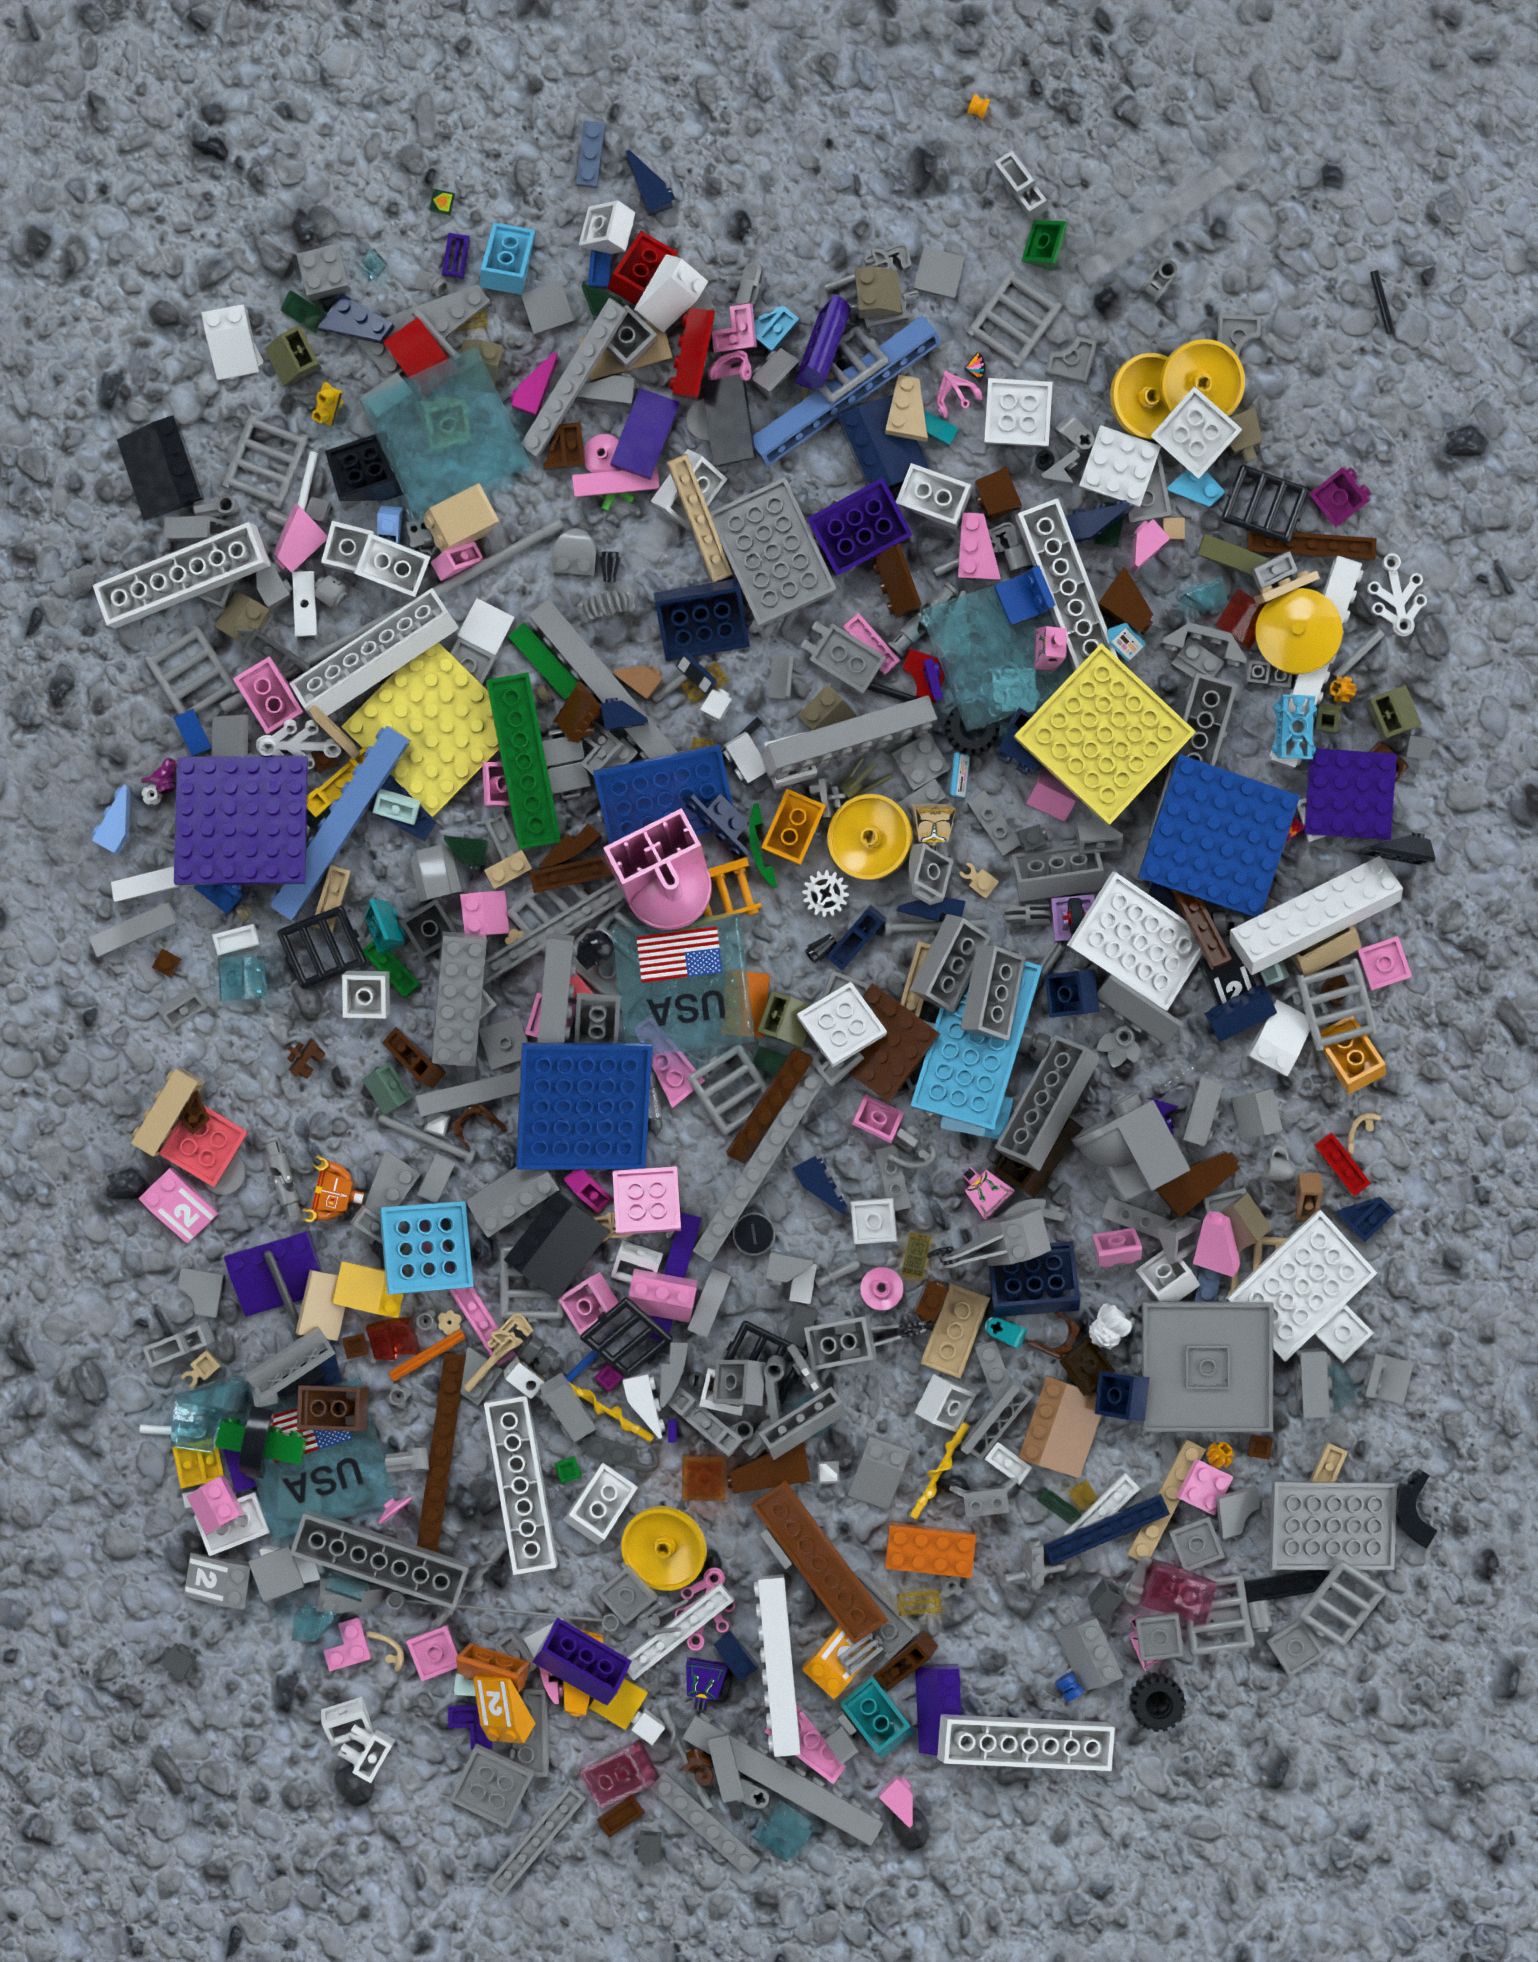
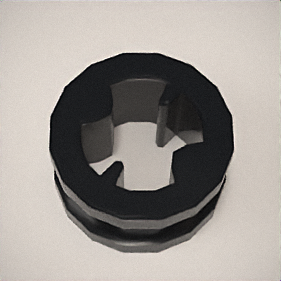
(1041, 454)

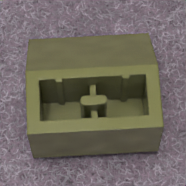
(292, 356)
(1393, 712)
(781, 1020)

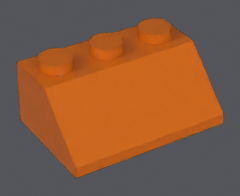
(759, 995)
(489, 1663)

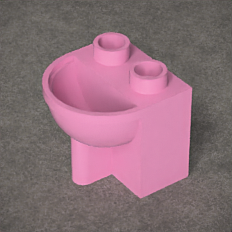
(662, 872)

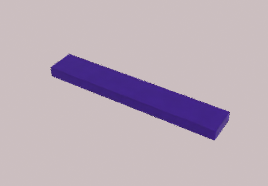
(679, 1257)

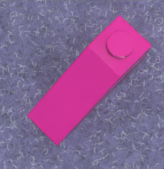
(533, 389)

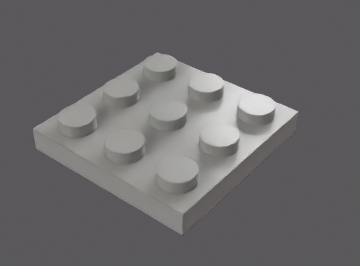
(492, 1786)

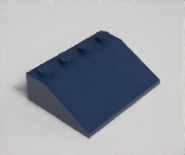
(873, 450)
(701, 619)
(1037, 1284)

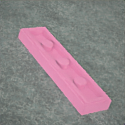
(612, 483)

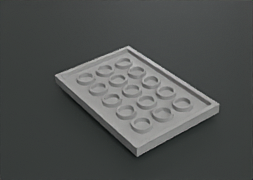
(772, 552)
(1332, 1522)

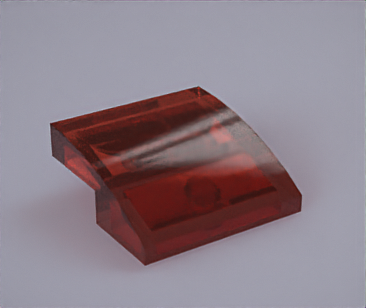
(1240, 618)
(392, 1338)

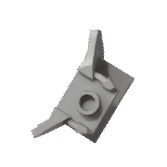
(985, 1500)

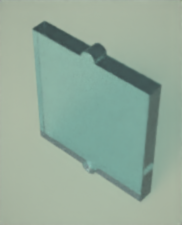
(1343, 1386)
(347, 1585)

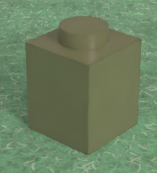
(1329, 717)

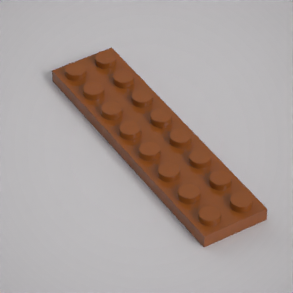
(819, 1562)

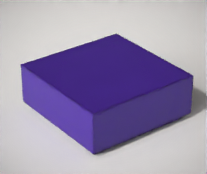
(672, 1430)

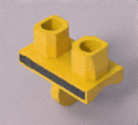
(328, 403)

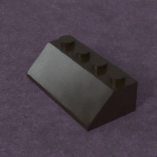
(1030, 1179)

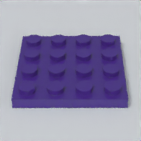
(1350, 794)

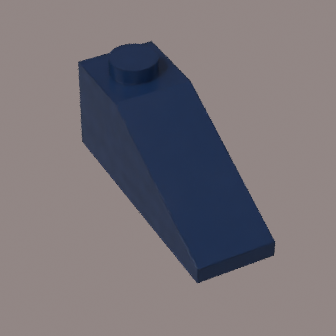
(651, 187)

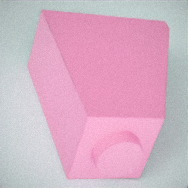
(298, 539)
(1217, 1245)

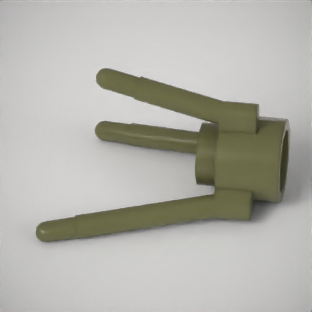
(852, 786)

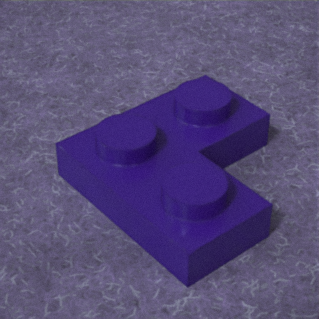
(468, 1717)

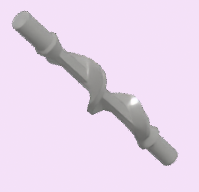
(476, 1582)
(676, 1745)

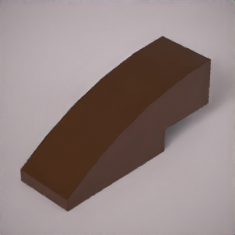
(570, 848)

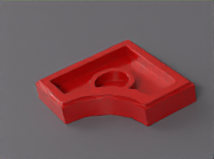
(913, 665)

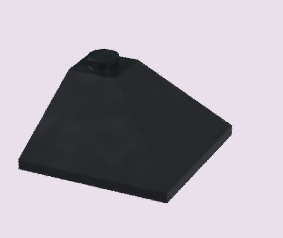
(362, 471)
(1407, 849)

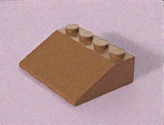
(1061, 1428)

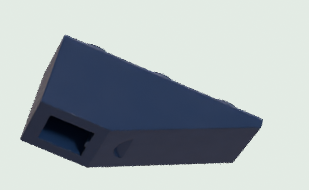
(1093, 523)
(814, 1179)

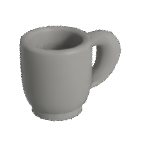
(1278, 1168)

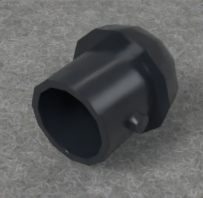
(594, 949)

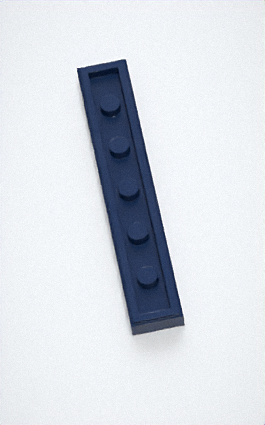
(1106, 1529)

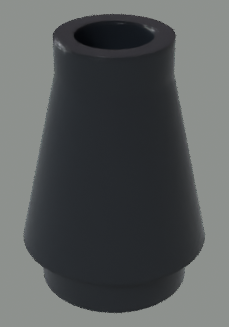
(609, 565)
(819, 949)

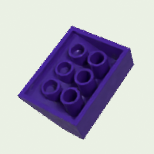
(859, 527)
(254, 1280)

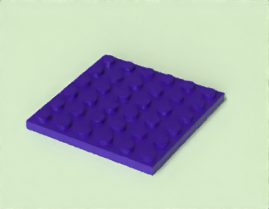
(241, 820)

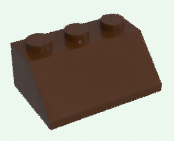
(896, 582)

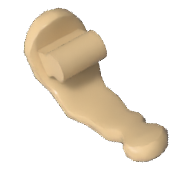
(1368, 1118)
(399, 1658)

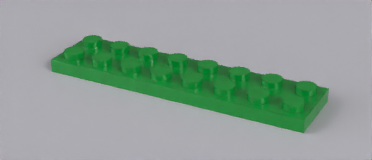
(523, 760)

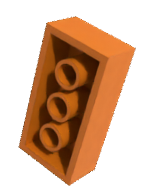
(930, 1550)

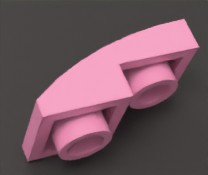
(552, 1686)

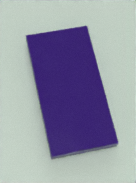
(644, 433)

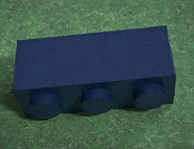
(1240, 1013)

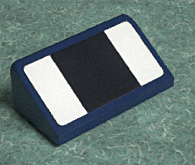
(696, 673)

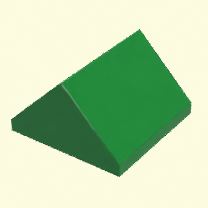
(1044, 243)

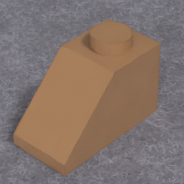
(640, 679)
(1308, 1195)

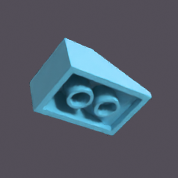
(507, 258)
(1002, 1121)

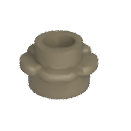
(543, 694)
(244, 912)

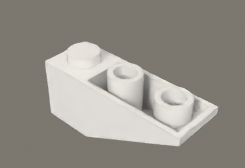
(641, 1397)

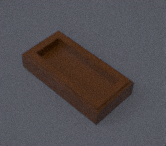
(620, 1815)

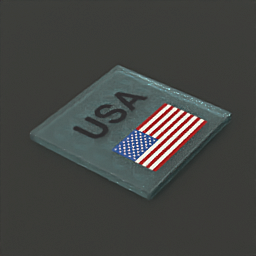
(684, 985)
(338, 1474)

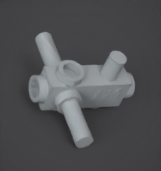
(1034, 1568)

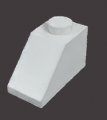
(716, 705)

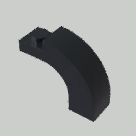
(255, 1442)
(1407, 1513)

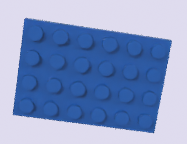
(654, 787)

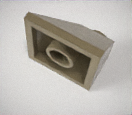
(491, 354)

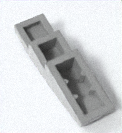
(133, 930)

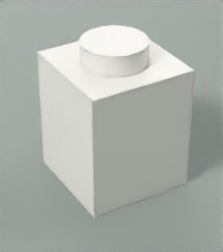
(647, 1726)

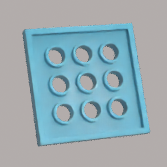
(457, 1234)

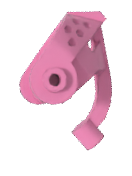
(722, 366)
(951, 381)

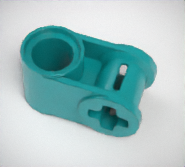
(1008, 1333)

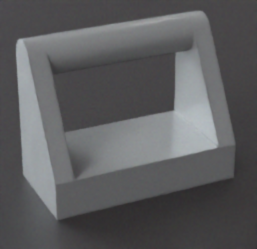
(1175, 1230)

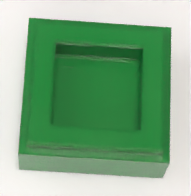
(568, 1469)

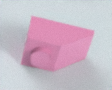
(456, 560)
(899, 1798)

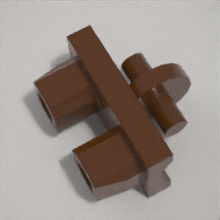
(299, 1065)
(700, 1765)

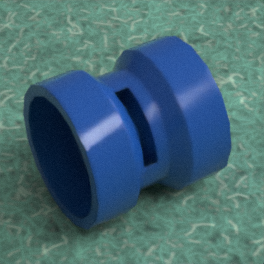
(1069, 1686)

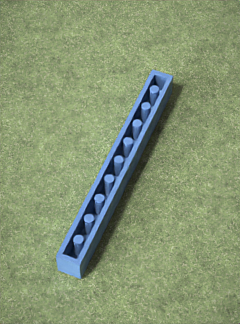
(817, 412)
(343, 819)

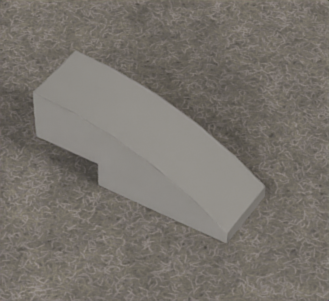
(1021, 185)
(709, 1302)
(178, 1344)
(672, 1370)

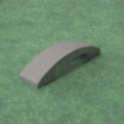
(704, 1422)

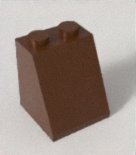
(1126, 604)

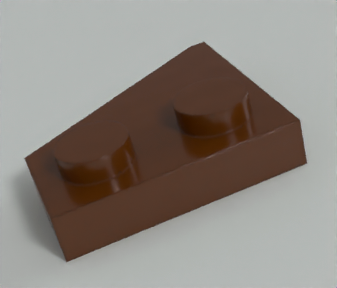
(566, 448)

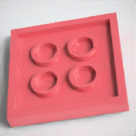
(206, 1151)

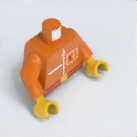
(332, 1192)

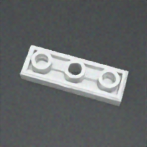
(304, 590)

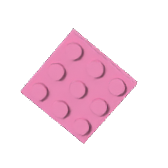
(646, 1200)

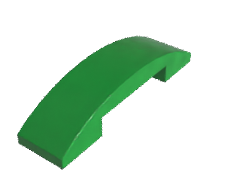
(766, 872)

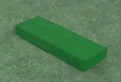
(400, 976)

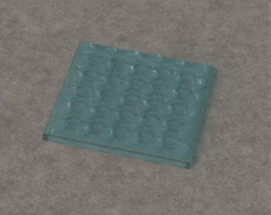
(445, 431)
(989, 659)

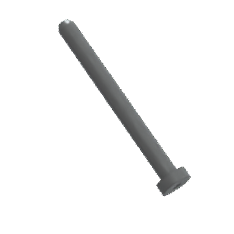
(282, 1290)

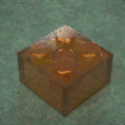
(704, 1477)

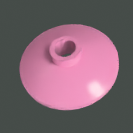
(597, 463)
(892, 1293)
(392, 1508)

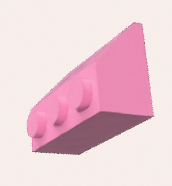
(663, 1294)

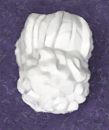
(1110, 1326)

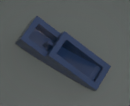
(932, 912)
(856, 937)

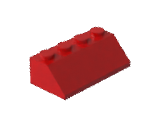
(693, 353)

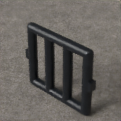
(1246, 523)
(320, 919)
(765, 1335)
(614, 1360)

